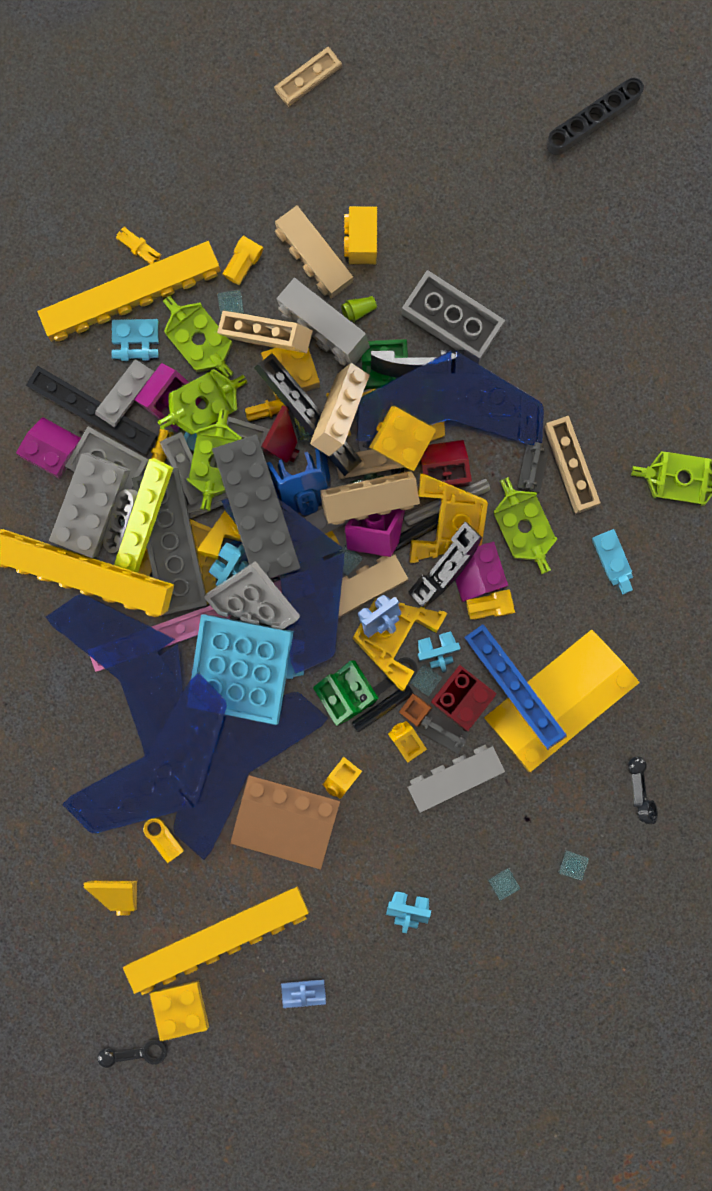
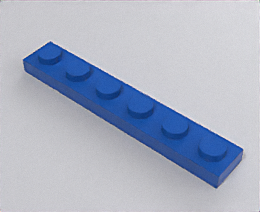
(515, 687)

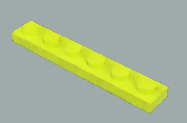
(143, 515)

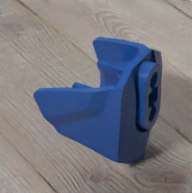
(302, 487)

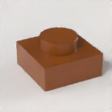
(415, 709)

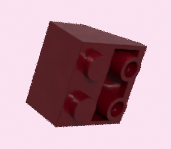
(447, 463)
(463, 698)

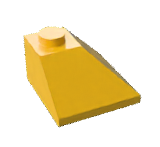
(115, 895)

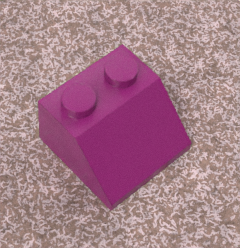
(155, 392)
(48, 447)
(375, 533)
(482, 574)

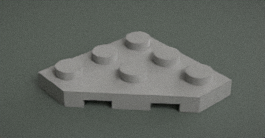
(253, 599)

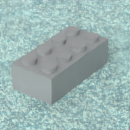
(452, 316)
(329, 326)
(89, 505)

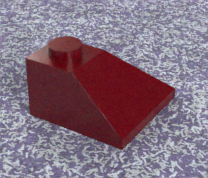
(281, 439)

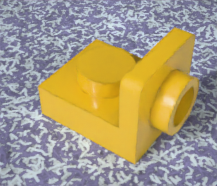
(407, 741)
(341, 778)

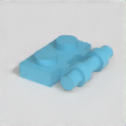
(135, 332)

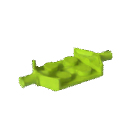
(192, 320)
(216, 392)
(202, 474)
(664, 482)
(519, 507)

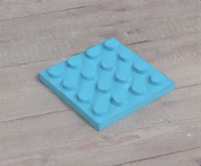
(244, 665)

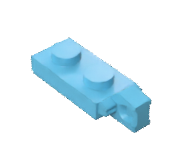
(614, 560)

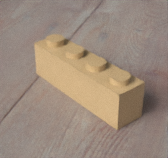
(314, 252)
(265, 331)
(339, 409)
(572, 464)
(370, 497)
(370, 583)

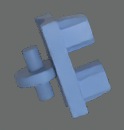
(382, 618)
(303, 993)

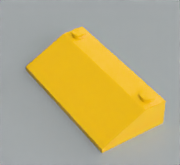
(574, 691)

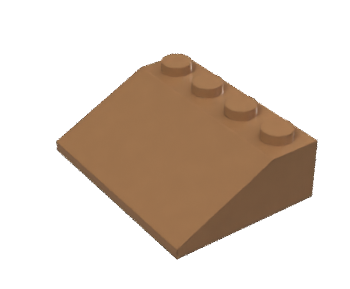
(285, 822)

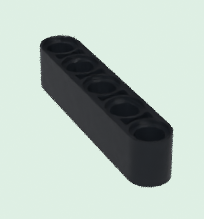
(599, 107)

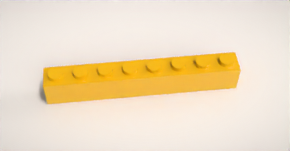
(129, 291)
(85, 574)
(215, 940)

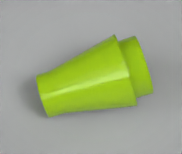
(357, 308)

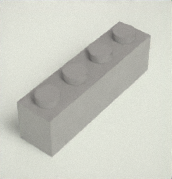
(455, 779)

